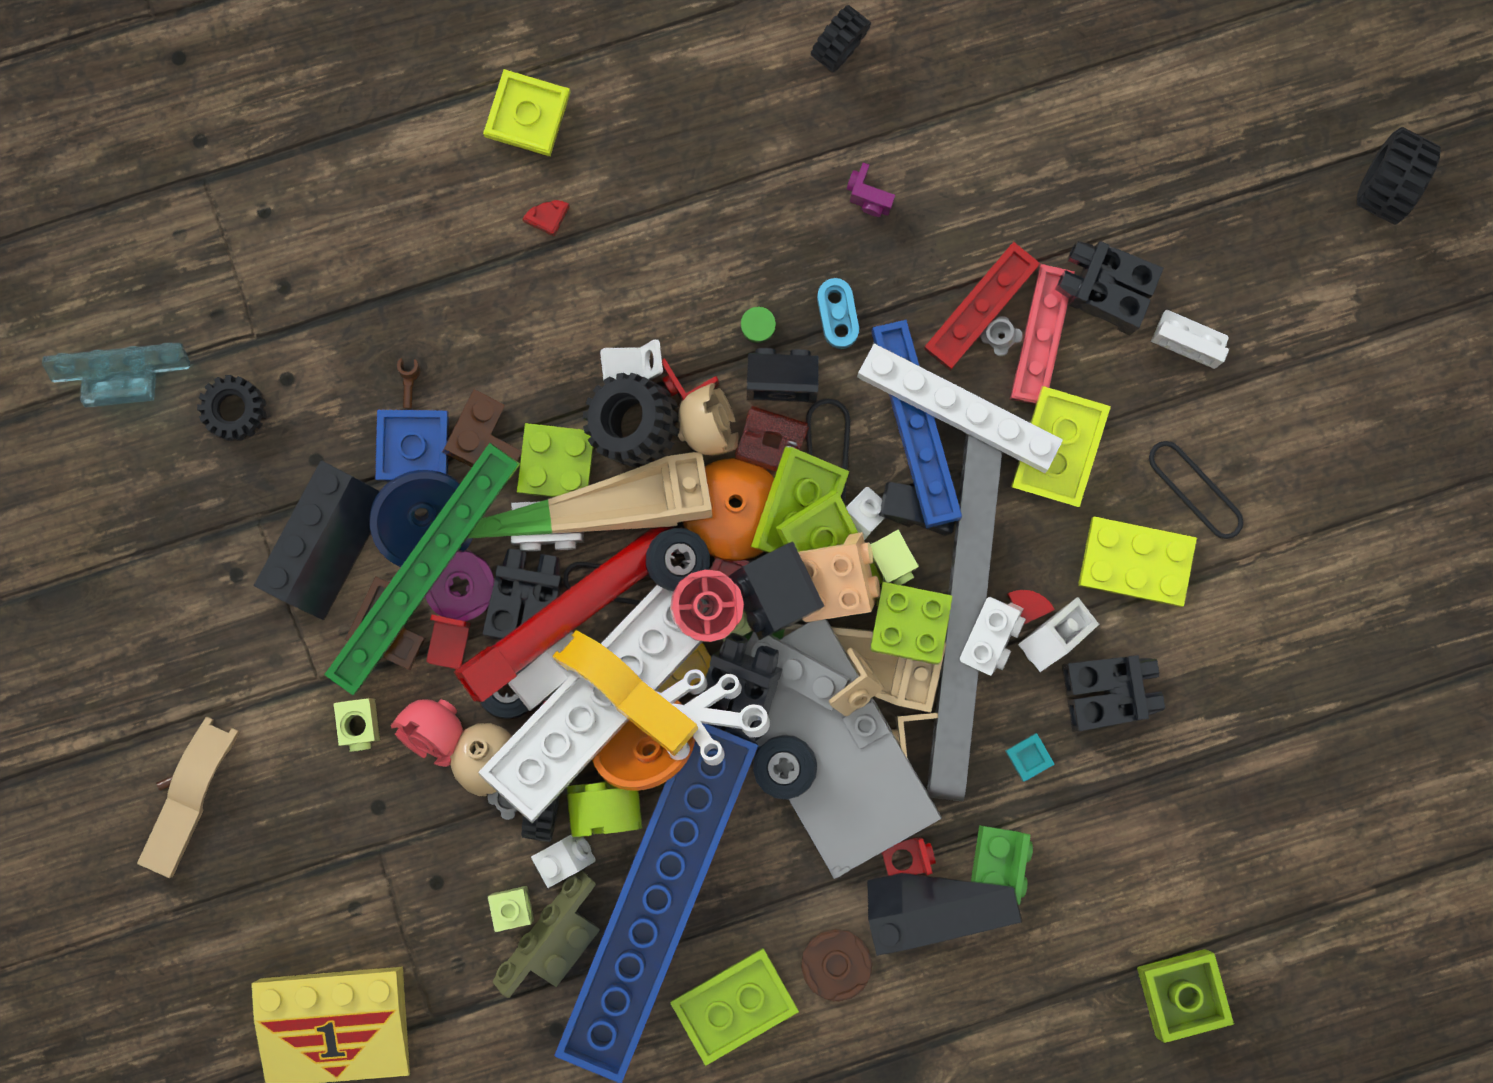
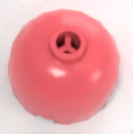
(723, 605)
(429, 729)

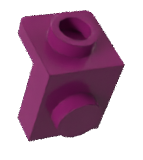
(870, 198)

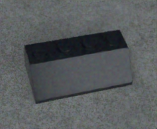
(320, 542)

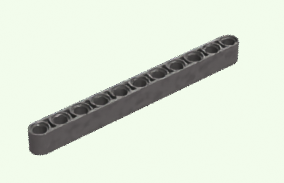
(969, 591)

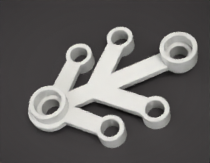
(699, 712)

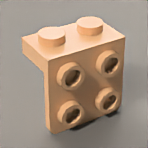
(842, 578)

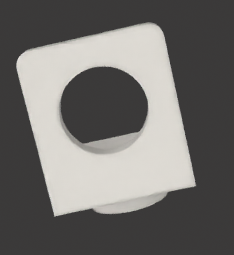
(632, 361)
(865, 511)

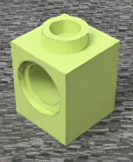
(893, 559)
(345, 712)
(510, 908)

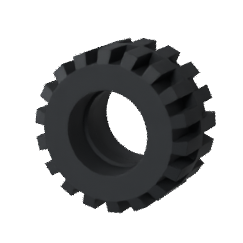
(1398, 175)
(607, 412)

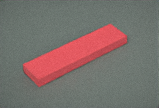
(1040, 336)

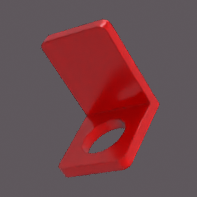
(675, 387)
(448, 642)
(921, 854)

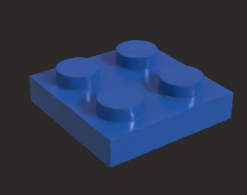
(410, 442)

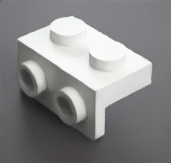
(991, 634)

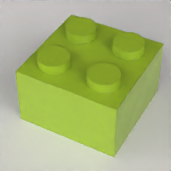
(1185, 995)

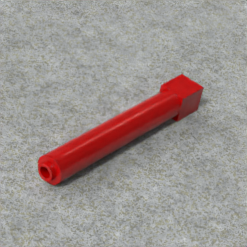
(500, 663)

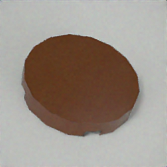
(836, 965)

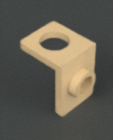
(860, 690)
(899, 732)

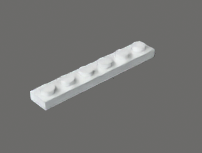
(959, 408)

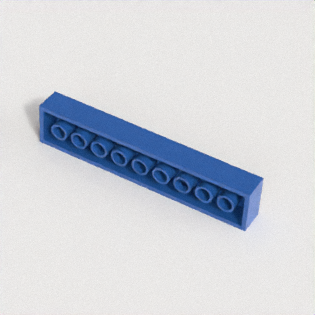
(654, 909)

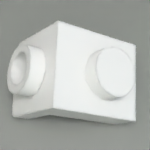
(563, 859)

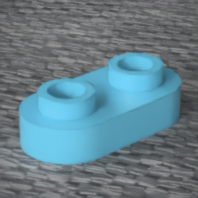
(838, 314)

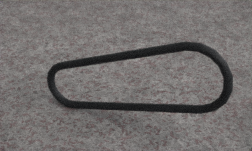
(846, 436)

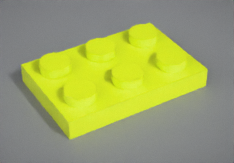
(1081, 427)
(1137, 561)

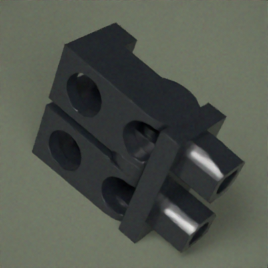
(1110, 285)
(520, 589)
(756, 675)
(1122, 687)

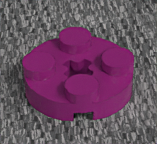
(478, 591)

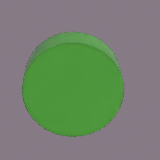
(758, 324)

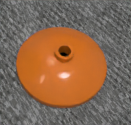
(733, 529)
(626, 760)

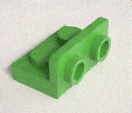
(1002, 858)

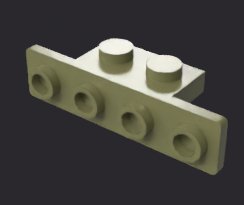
(553, 941)

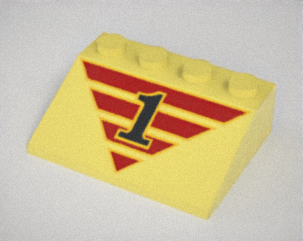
(332, 1026)

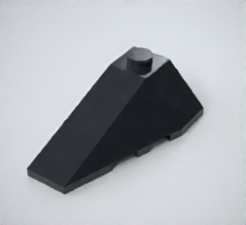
(925, 910)

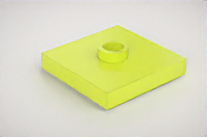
(526, 112)

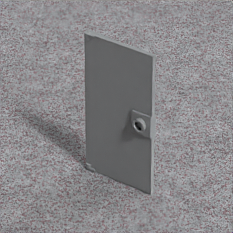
(863, 784)

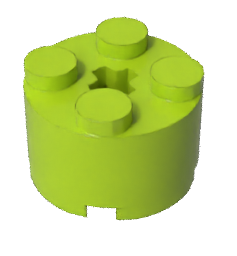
(602, 809)

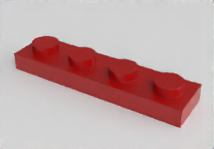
(981, 306)

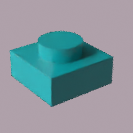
(1029, 757)

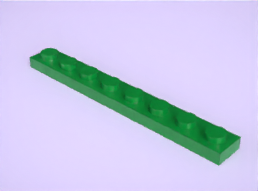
(422, 569)

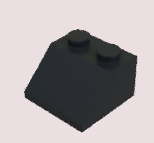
(782, 376)
(776, 591)

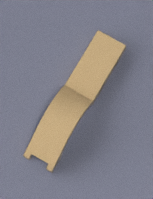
(186, 798)

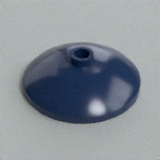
(393, 516)

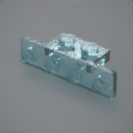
(117, 374)

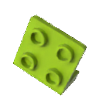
(911, 623)

